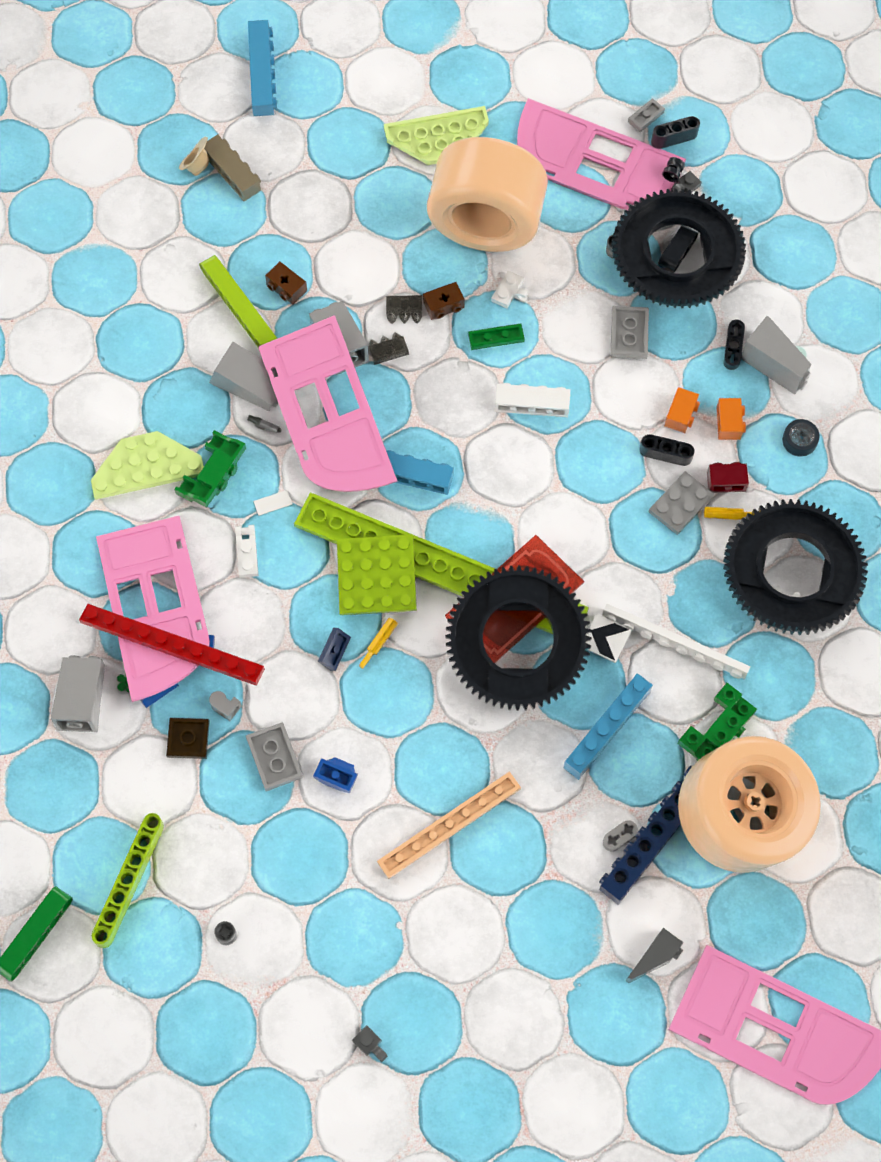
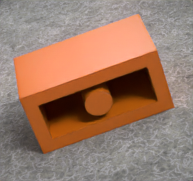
(681, 410)
(730, 419)

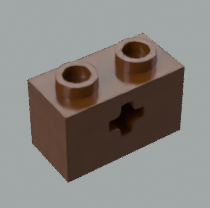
(286, 283)
(443, 301)

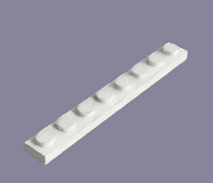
(680, 643)

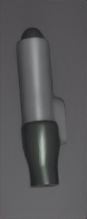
(262, 424)

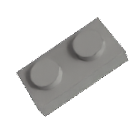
(646, 115)

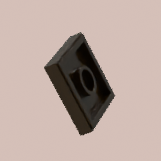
(188, 738)

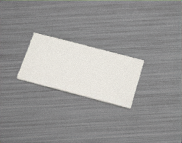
(272, 502)

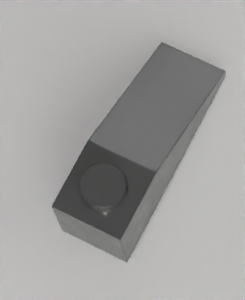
(657, 955)

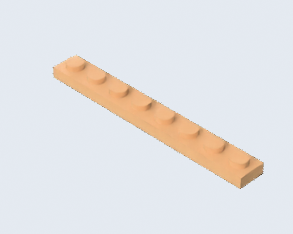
(448, 825)

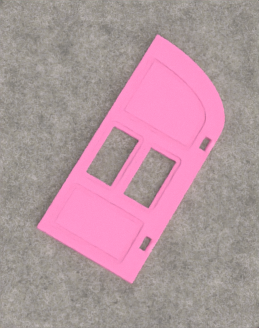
(564, 140)
(348, 448)
(139, 555)
(826, 1049)

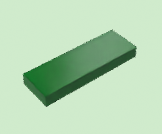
(496, 336)

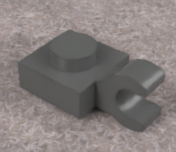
(687, 182)
(368, 1042)

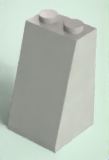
(353, 338)
(776, 356)
(245, 377)
(78, 694)

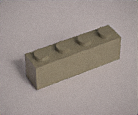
(232, 168)

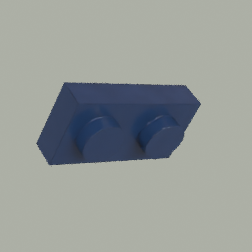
(334, 649)

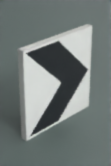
(607, 638)

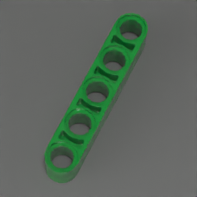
(34, 933)

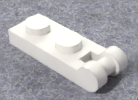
(246, 552)

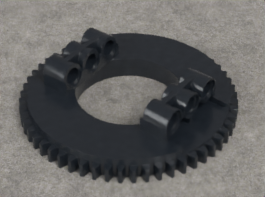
(719, 238)
(841, 573)
(527, 593)

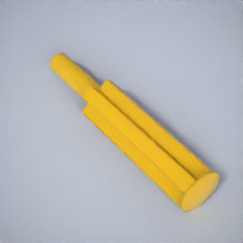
(724, 513)
(379, 640)

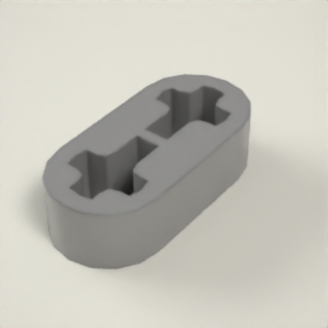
(622, 839)

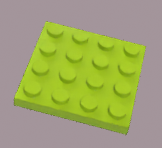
(376, 575)

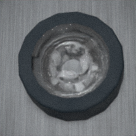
(793, 441)

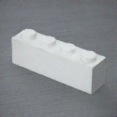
(532, 400)

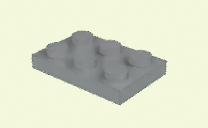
(629, 332)
(681, 503)
(274, 756)

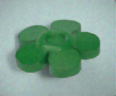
(123, 683)

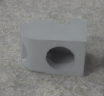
(224, 706)

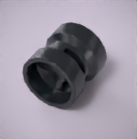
(673, 169)

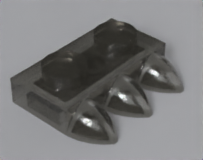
(404, 307)
(388, 349)

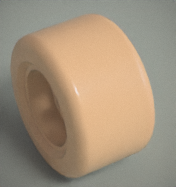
(487, 194)
(788, 791)

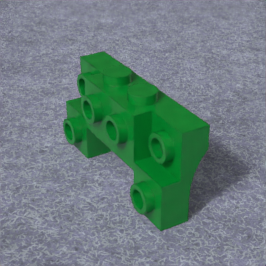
(216, 471)
(724, 729)

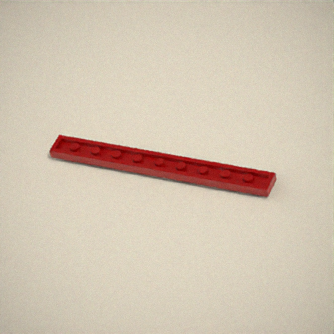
(172, 644)

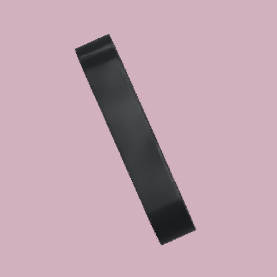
(739, 339)

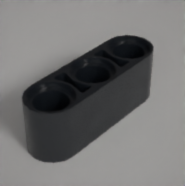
(675, 132)
(678, 248)
(675, 447)

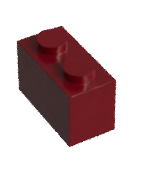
(727, 477)

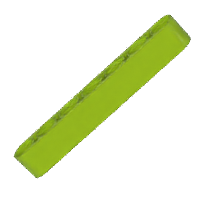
(237, 301)
(127, 890)

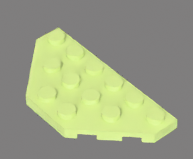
(430, 135)
(144, 463)

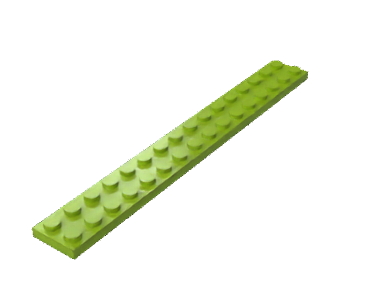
(432, 561)

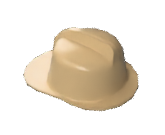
(197, 159)

